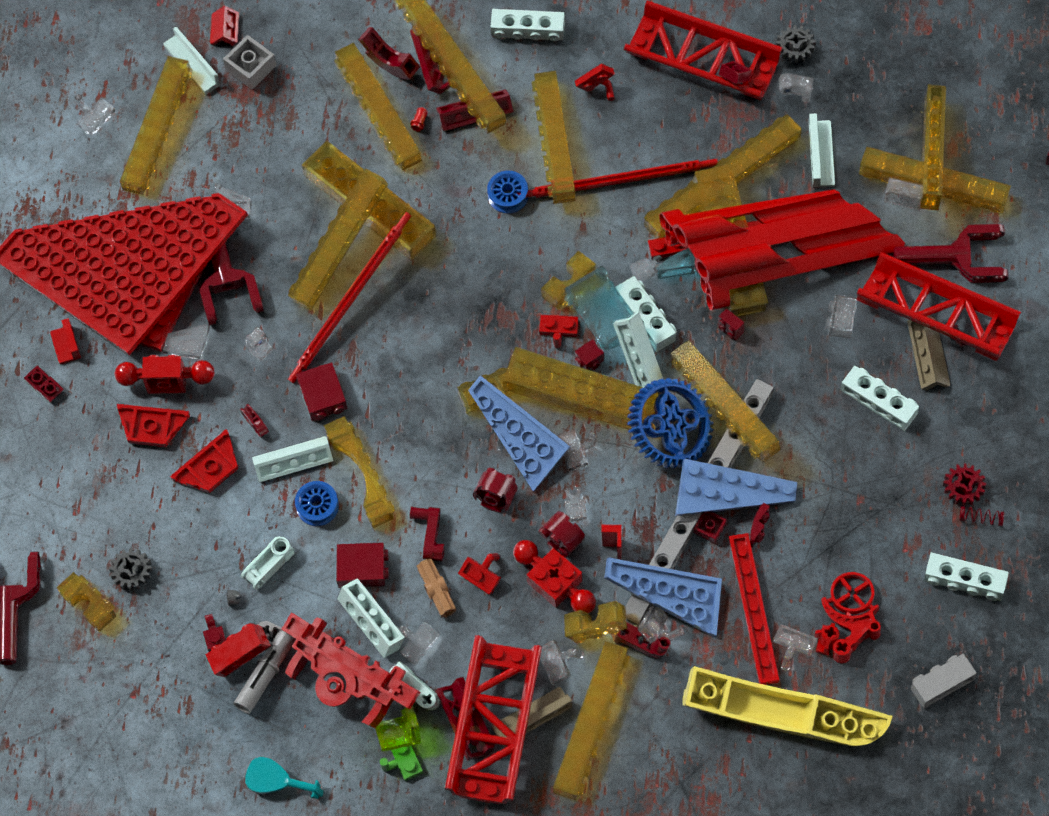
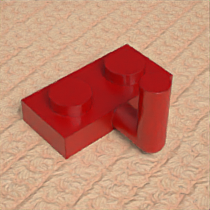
(595, 77)
(558, 327)
(480, 574)

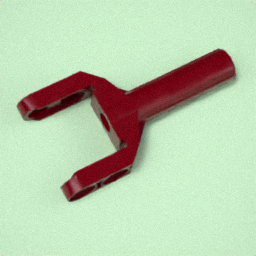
(958, 254)
(225, 279)
(10, 599)

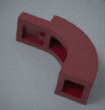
(396, 63)

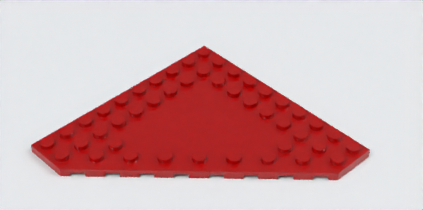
(122, 266)

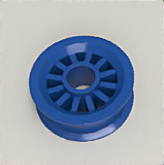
(502, 182)
(304, 511)

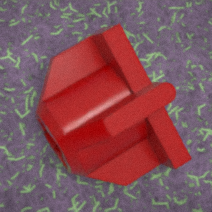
(826, 638)

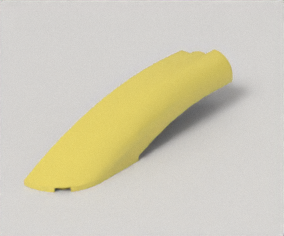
(783, 709)

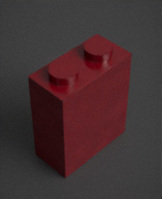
(321, 391)
(363, 562)

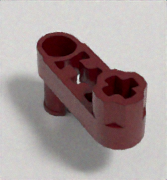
(431, 549)
(656, 649)

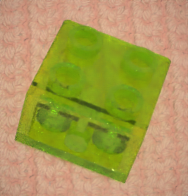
(399, 731)

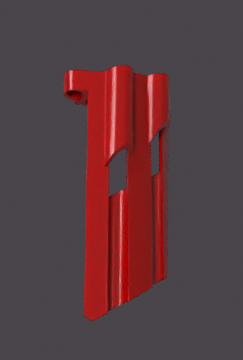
(815, 223)

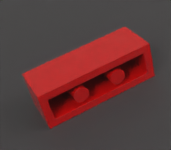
(237, 649)

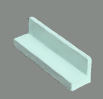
(202, 72)
(821, 152)
(637, 350)
(292, 459)

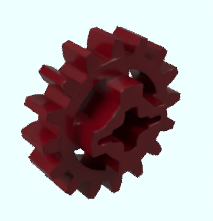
(960, 491)

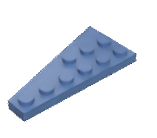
(525, 439)
(720, 488)
(679, 593)

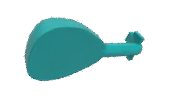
(268, 776)

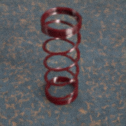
(962, 515)

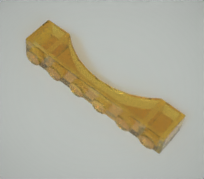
(343, 440)

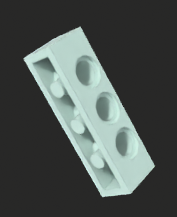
(522, 18)
(658, 337)
(868, 397)
(976, 572)
(370, 618)

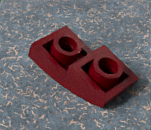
(43, 384)
(757, 530)

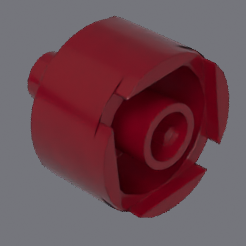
(495, 490)
(562, 534)

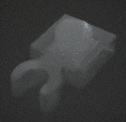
(644, 269)
(575, 508)

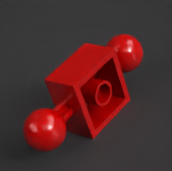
(164, 374)
(554, 566)

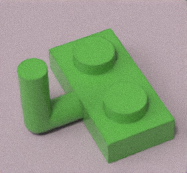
(405, 760)

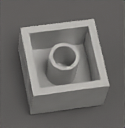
(249, 62)

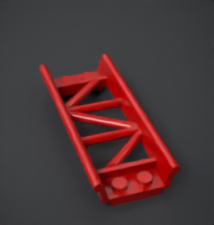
(652, 24)
(989, 343)
(470, 782)

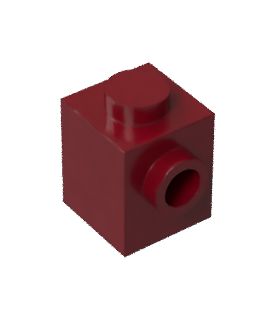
(589, 356)

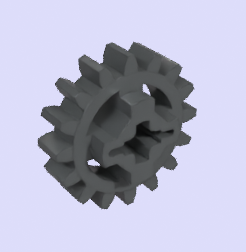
(796, 43)
(122, 572)

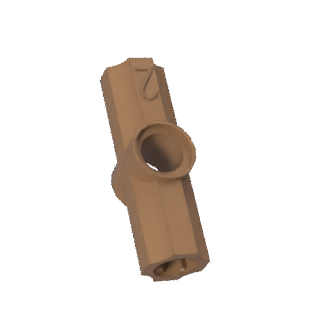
(436, 588)

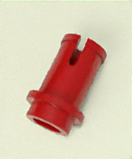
(417, 123)

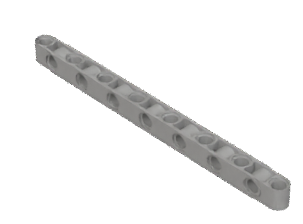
(674, 543)

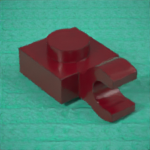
(214, 634)

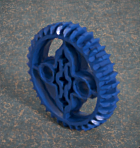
(669, 414)

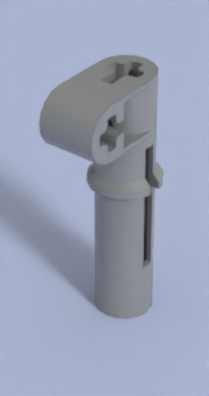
(266, 667)

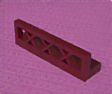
(432, 75)
(457, 114)
(477, 723)

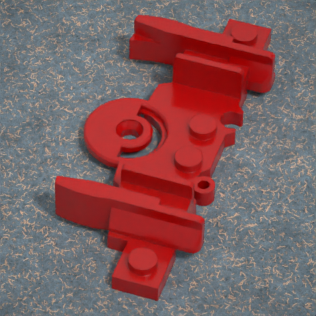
(362, 680)

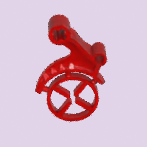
(861, 625)

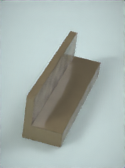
(928, 356)
(540, 712)

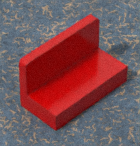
(224, 26)
(65, 343)
(612, 537)

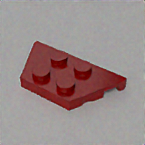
(151, 424)
(209, 466)

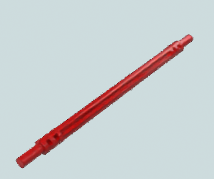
(630, 176)
(349, 297)

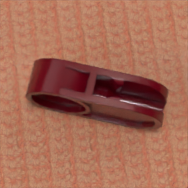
(254, 420)

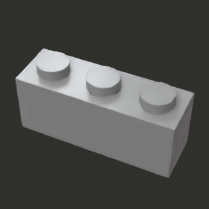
(943, 680)

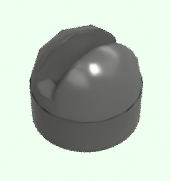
(231, 597)

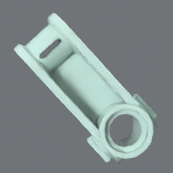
(268, 562)
(425, 691)

